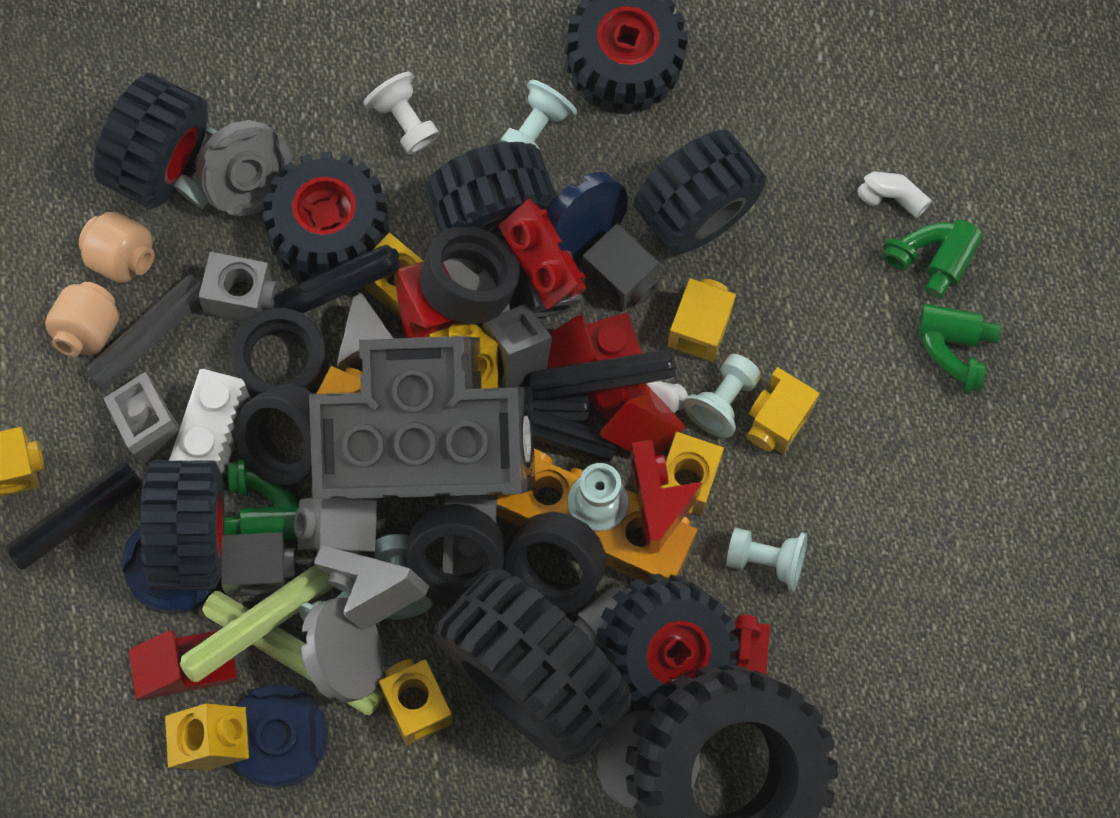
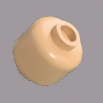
(116, 247)
(82, 319)

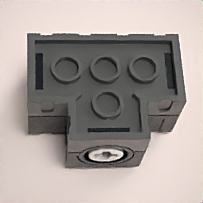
(422, 426)

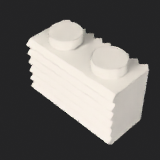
(211, 420)

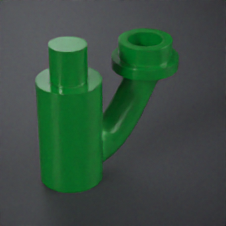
(957, 248)
(959, 327)
(260, 519)

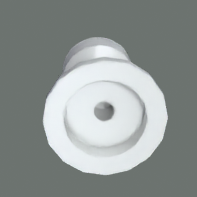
(394, 97)

